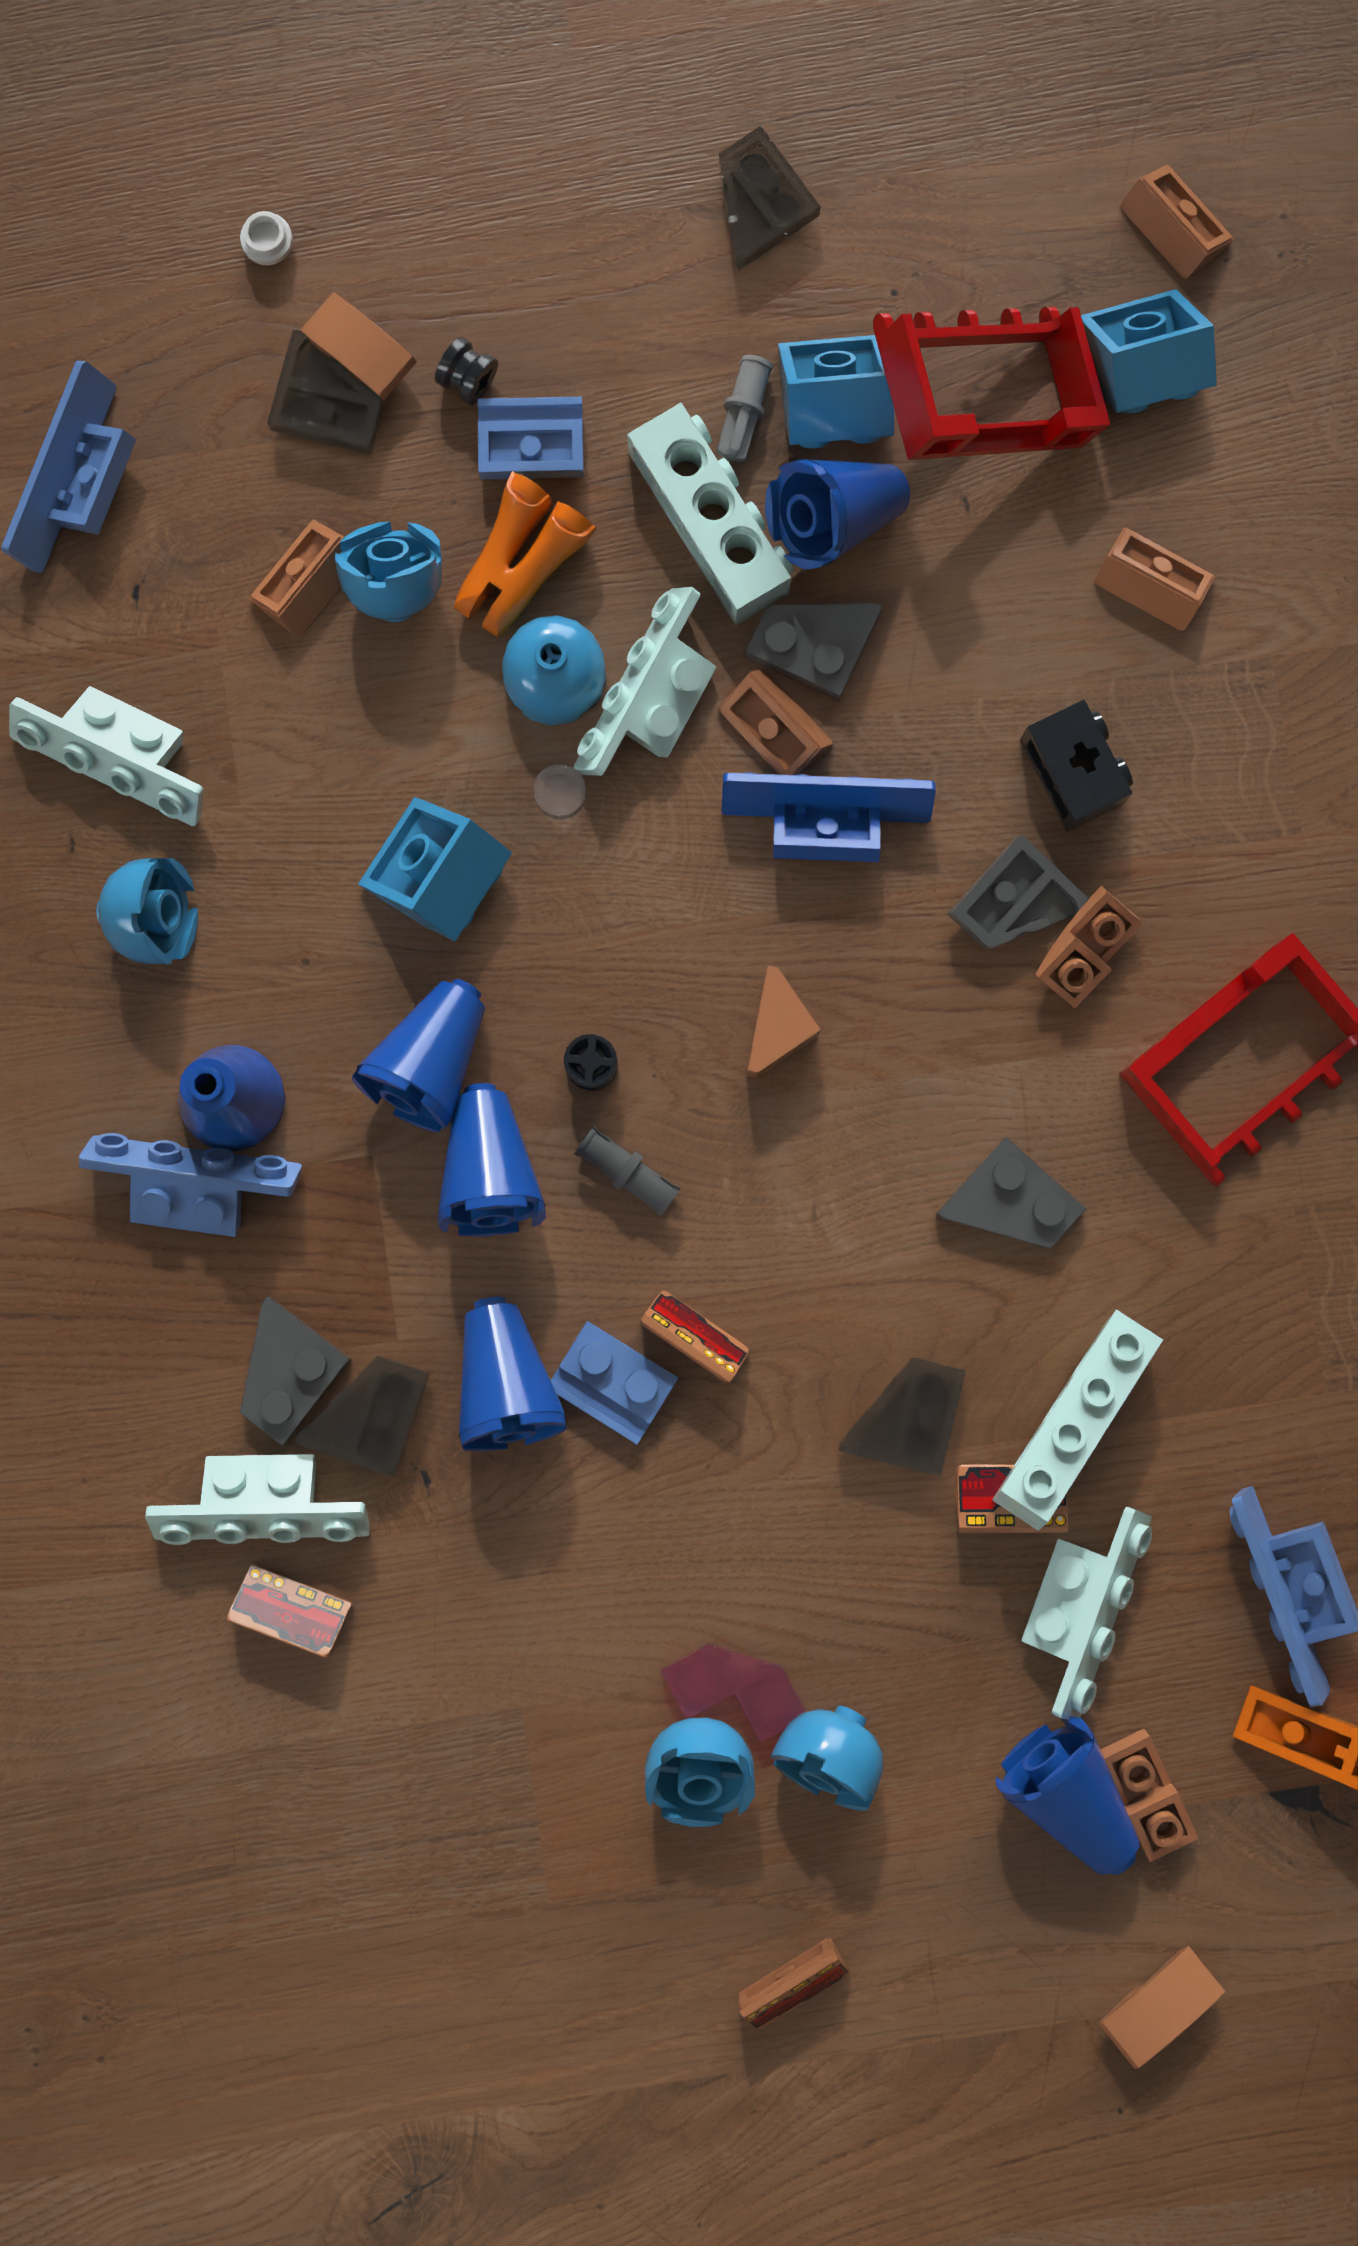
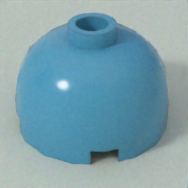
(390, 570)
(548, 690)
(147, 911)
(831, 1755)
(699, 1772)

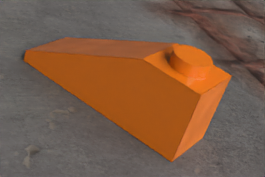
(1300, 1735)

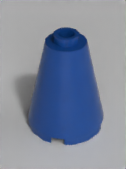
(831, 507)
(425, 1057)
(231, 1097)
(487, 1168)
(504, 1382)
(1071, 1795)

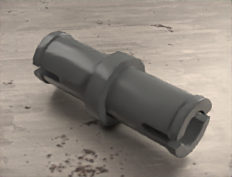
(627, 1170)

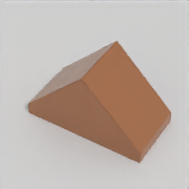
(781, 1025)

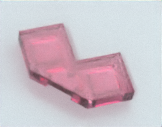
(717, 1673)

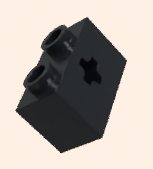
(1073, 791)

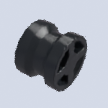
(466, 371)
(591, 1053)

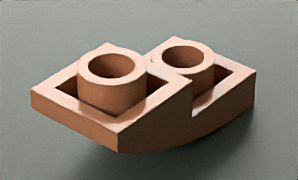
(358, 345)
(1086, 945)
(1149, 1795)
(1161, 2007)

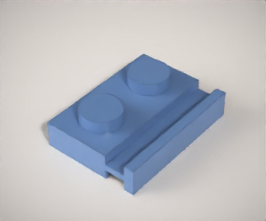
(530, 437)
(612, 1382)

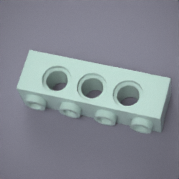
(680, 438)
(1077, 1420)

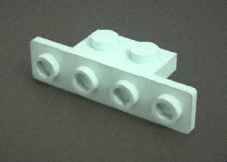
(655, 690)
(114, 747)
(258, 1500)
(1080, 1607)

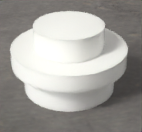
(266, 238)

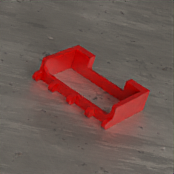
(957, 435)
(1320, 985)

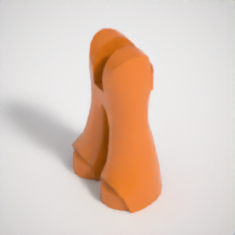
(519, 514)

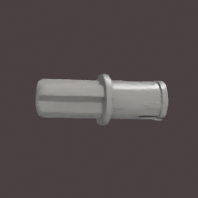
(744, 408)

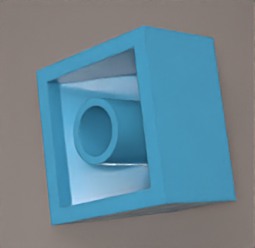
(1151, 351)
(835, 391)
(436, 868)

